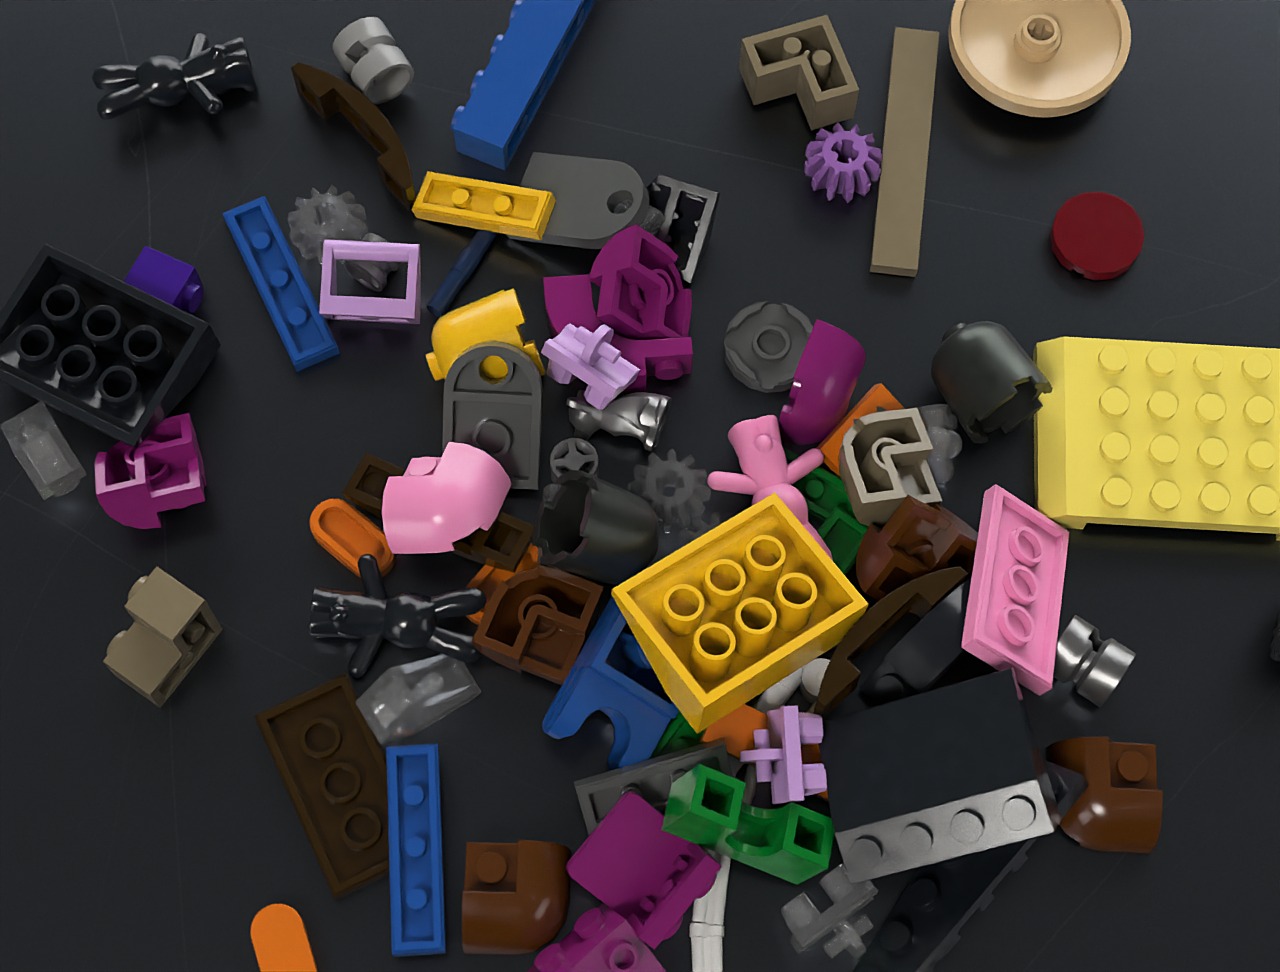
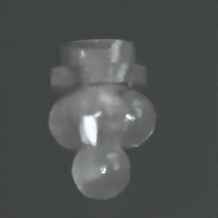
(945, 442)

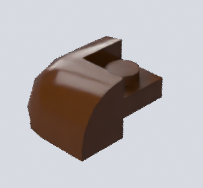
(911, 545)
(539, 622)
(1122, 800)
(514, 896)

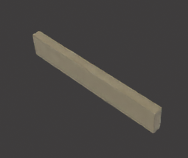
(905, 152)

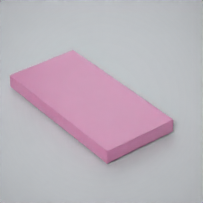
(1016, 590)

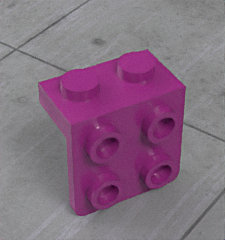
(642, 869)
(598, 944)

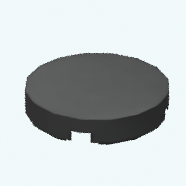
(766, 345)

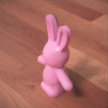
(766, 469)

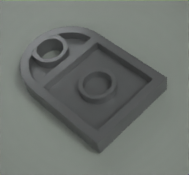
(586, 198)
(497, 413)

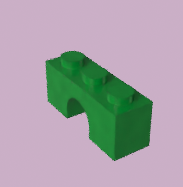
(781, 841)

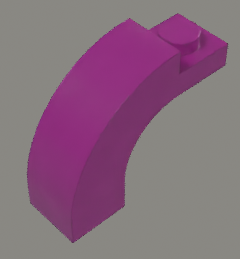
(570, 301)

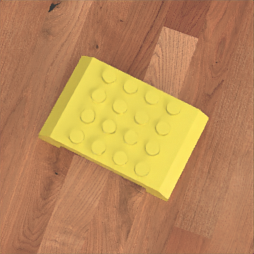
(1158, 435)

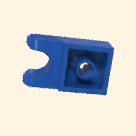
(620, 682)

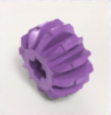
(831, 149)

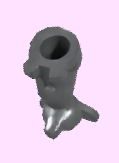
(631, 415)

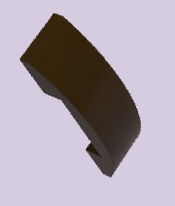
(330, 95)
(498, 547)
(917, 595)

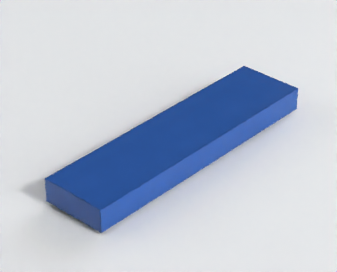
(280, 283)
(415, 850)

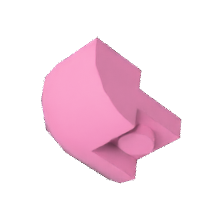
(442, 500)

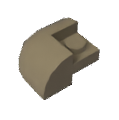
(885, 462)

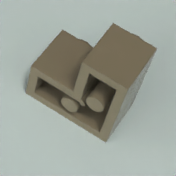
(805, 62)
(165, 640)

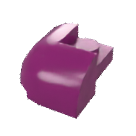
(641, 287)
(821, 385)
(152, 478)

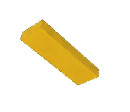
(484, 205)

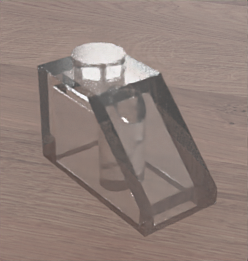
(43, 451)
(416, 696)

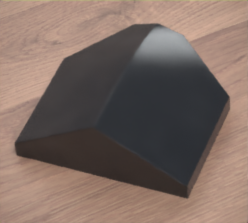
(688, 221)

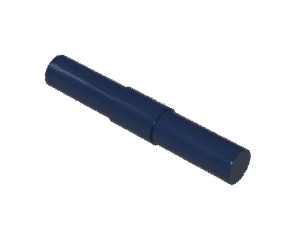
(460, 272)

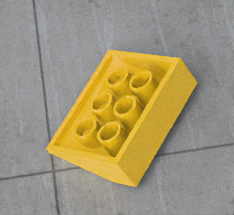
(738, 610)

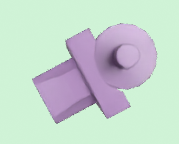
(593, 360)
(779, 754)

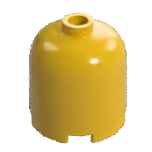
(481, 321)

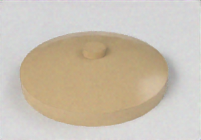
(1040, 53)

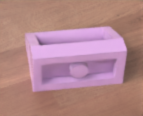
(370, 308)

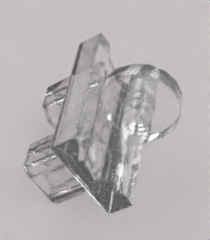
(810, 925)

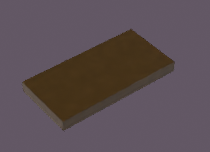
(334, 781)

